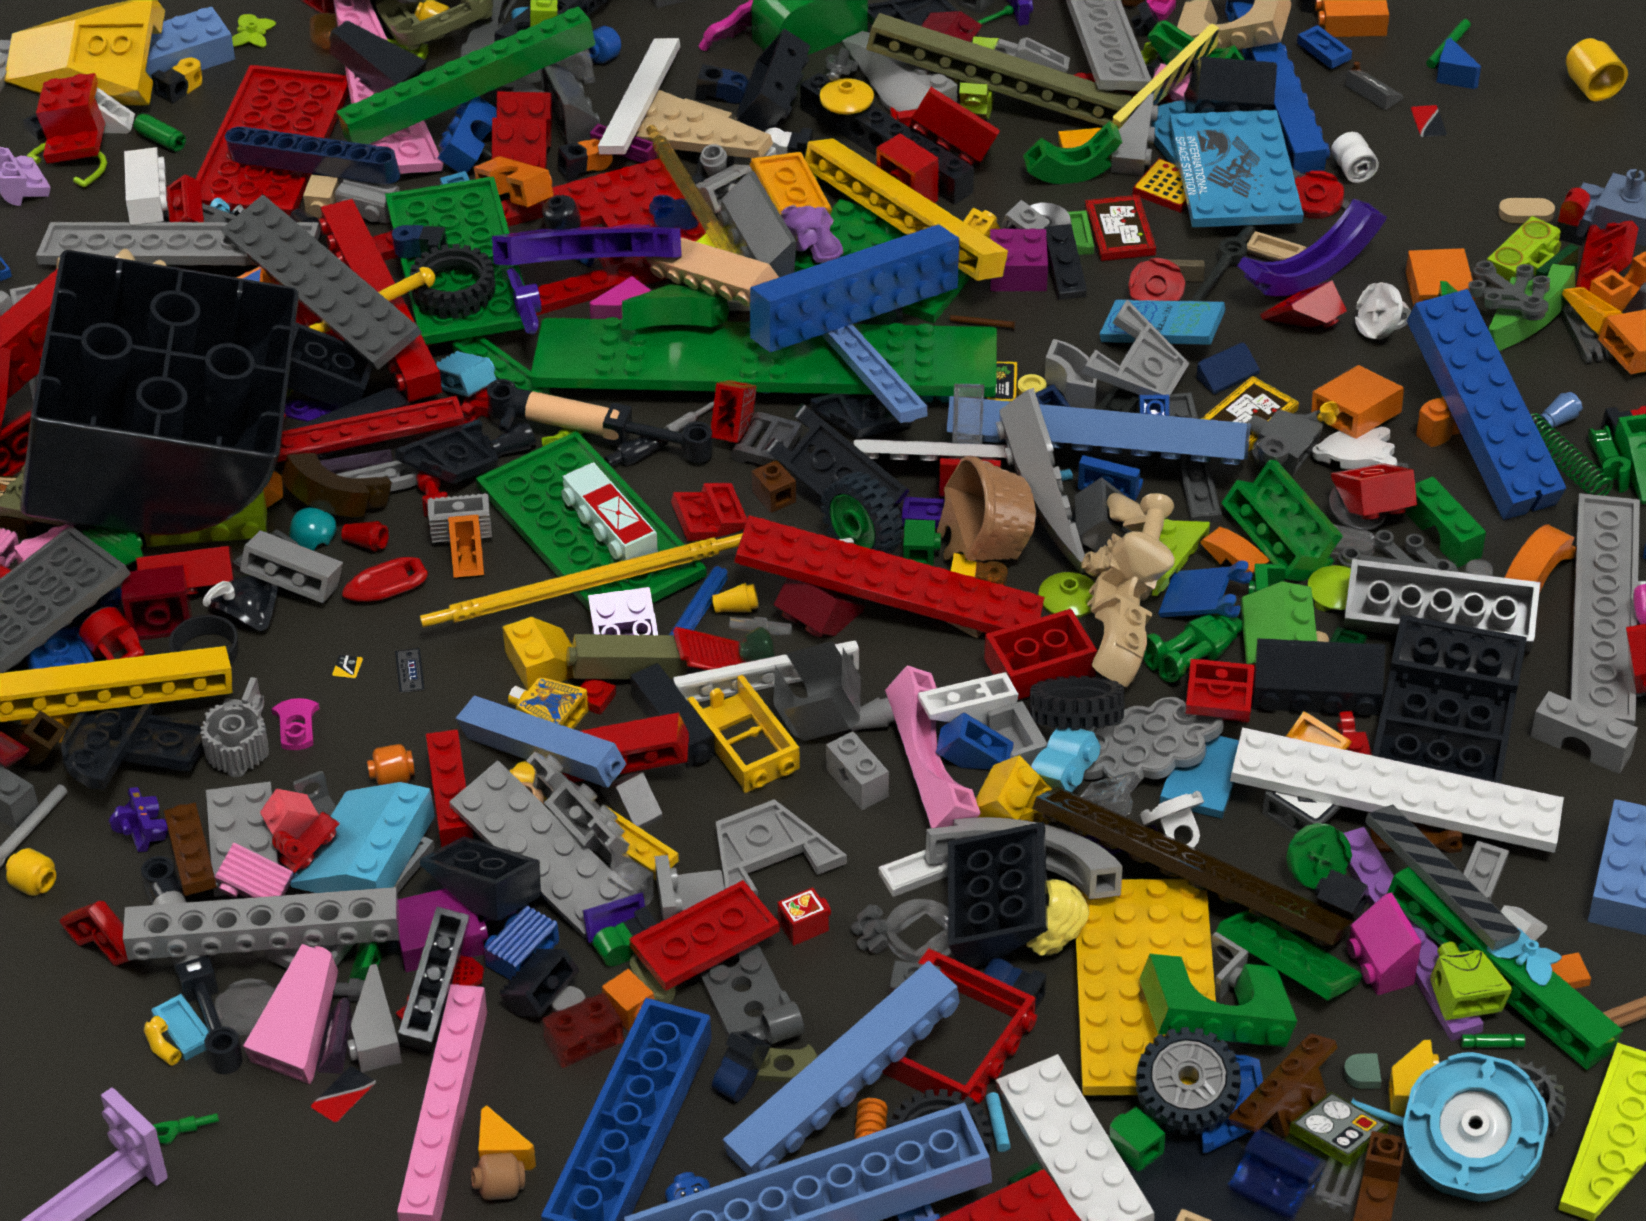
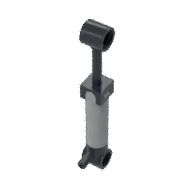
(194, 971)

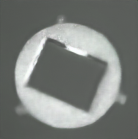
(905, 915)

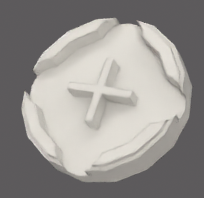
(1381, 311)
(1176, 813)

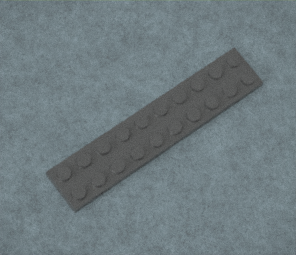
(323, 282)

